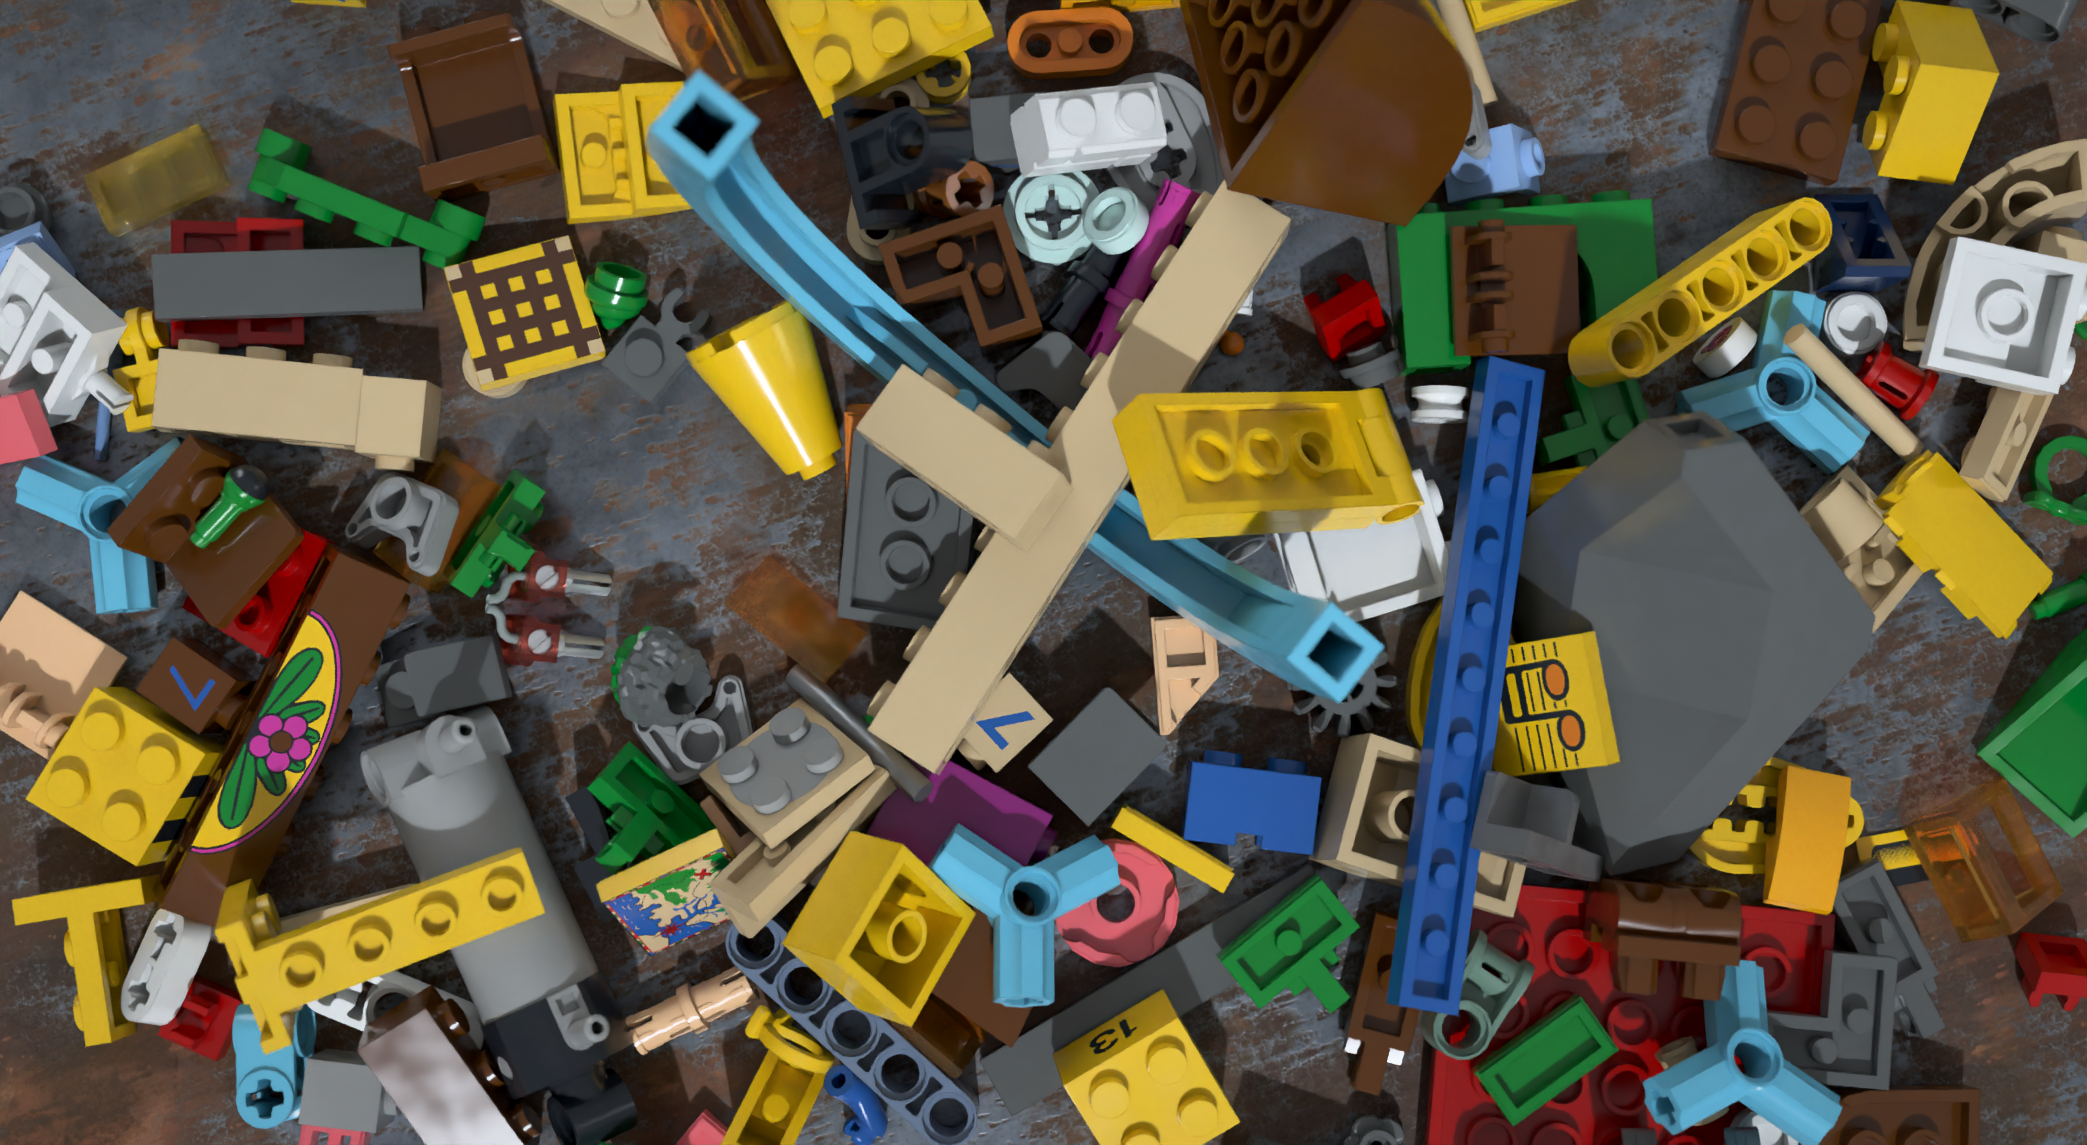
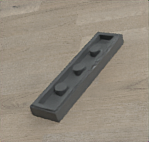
(286, 283)

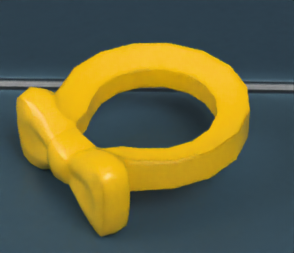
(776, 1027)

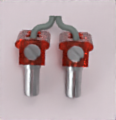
(522, 635)

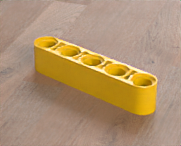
(1699, 293)

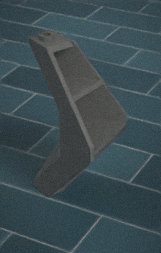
(1708, 624)

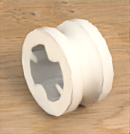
(1440, 404)

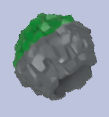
(659, 678)

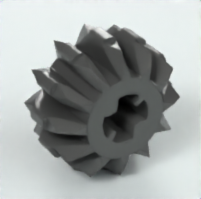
(1352, 704)

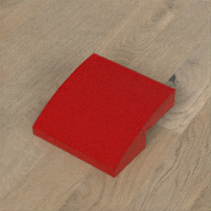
(239, 236)

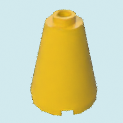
(774, 387)

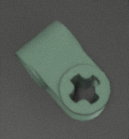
(1482, 997)

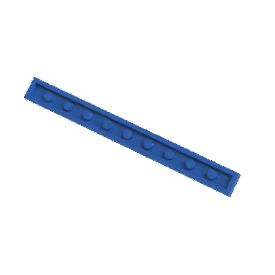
(1466, 686)

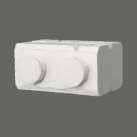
(1088, 129)

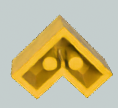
(1934, 91)

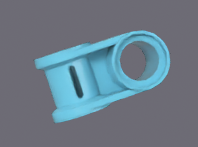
(279, 1069)

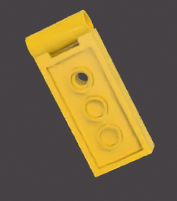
(1265, 462)

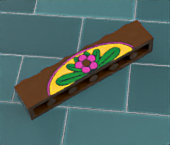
(284, 733)

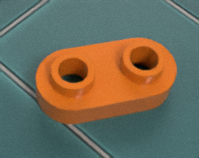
(1069, 37)

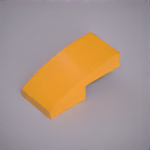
(1808, 841)

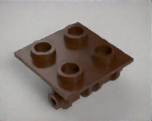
(1514, 288)

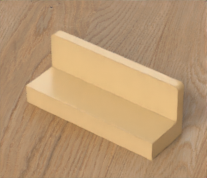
(766, 879)

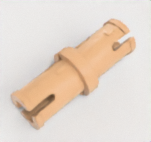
(691, 1009)

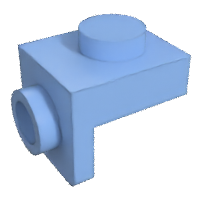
(1508, 168)

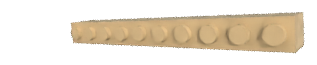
(1009, 590)

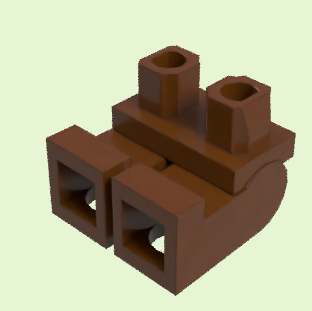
(1665, 922)

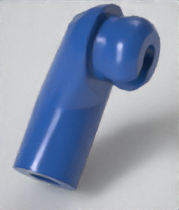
(869, 1114)

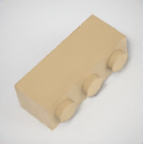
(257, 396)
(966, 455)

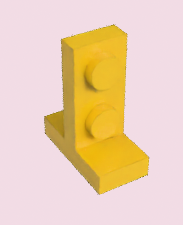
(93, 948)

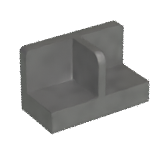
(1532, 827)

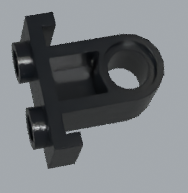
(897, 153)

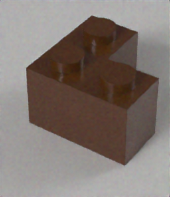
(972, 262)

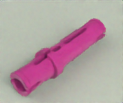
(1164, 228)

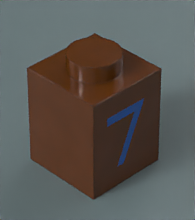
(197, 686)

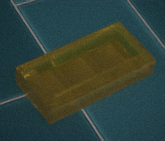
(157, 180)

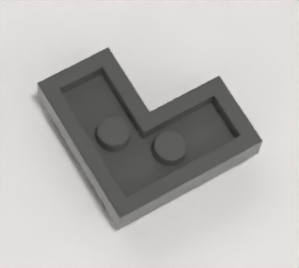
(1854, 1029)

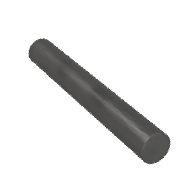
(849, 722)

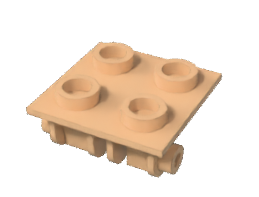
(48, 672)

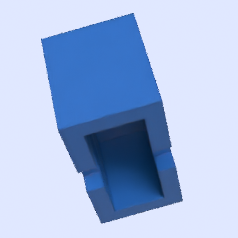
(1233, 799)

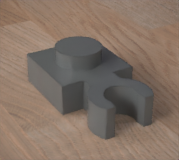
(651, 355)

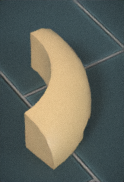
(2002, 208)

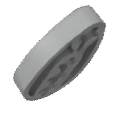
(1189, 136)

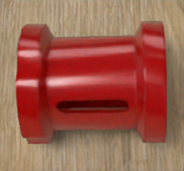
(1896, 380)

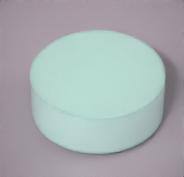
(1116, 220)

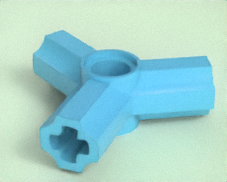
(1809, 415)
(82, 500)
(1056, 886)
(1713, 1081)

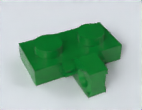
(1598, 421)
(497, 536)
(646, 807)
(1293, 947)

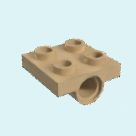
(1861, 542)

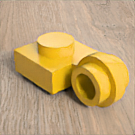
(143, 339)

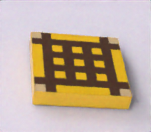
(524, 313)

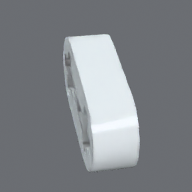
(164, 968)

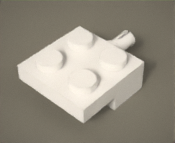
(56, 337)

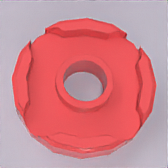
(1147, 924)

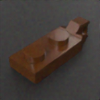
(1373, 1029)

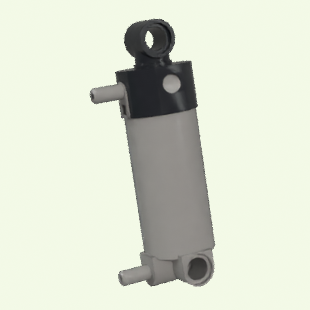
(531, 982)

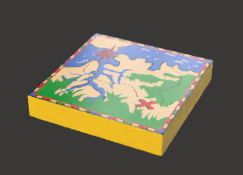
(670, 893)

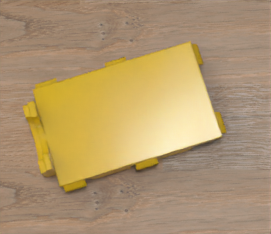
(1963, 541)

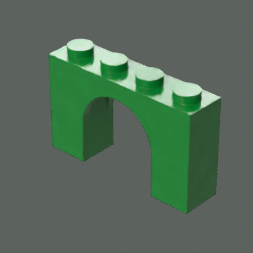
(1612, 252)

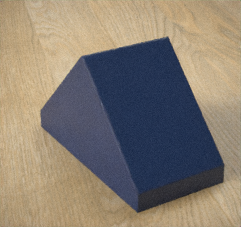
(1862, 249)

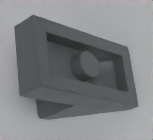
(443, 680)

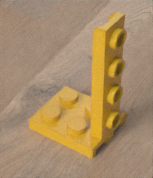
(367, 940)

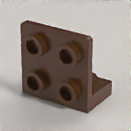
(227, 570)

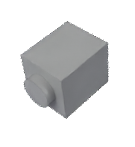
(344, 1094)

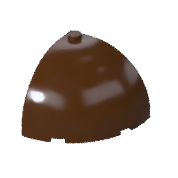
(1332, 100)

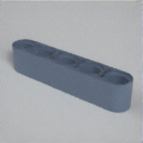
(862, 1057)

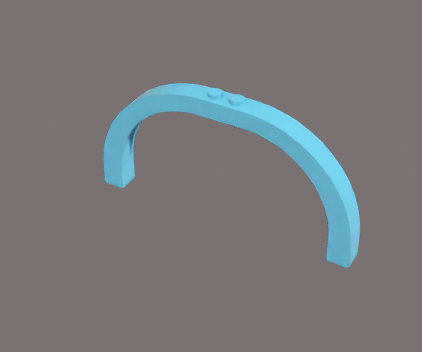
(711, 162)

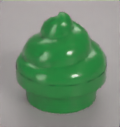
(616, 293)

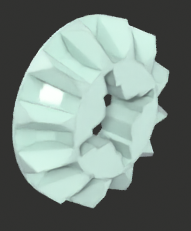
(1032, 237)

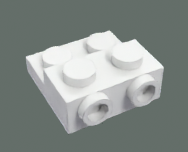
(2005, 316)

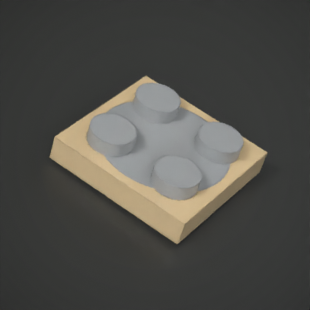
(787, 772)

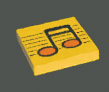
(1554, 708)

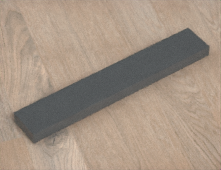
(1184, 969)

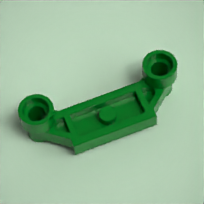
(282, 173)

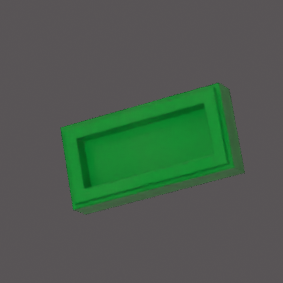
(1544, 1059)

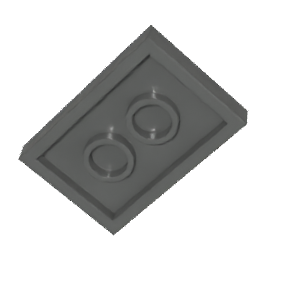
(898, 543)

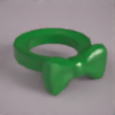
(2041, 494)

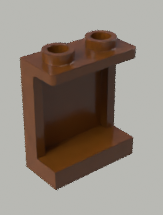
(475, 106)

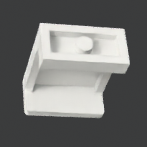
(1374, 566)

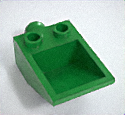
(2044, 740)

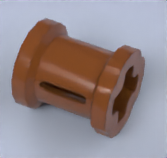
(958, 196)

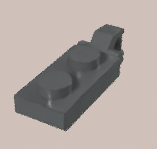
(1875, 922)

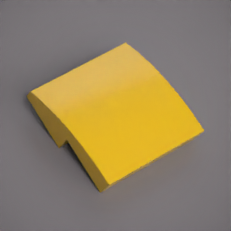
(606, 153)

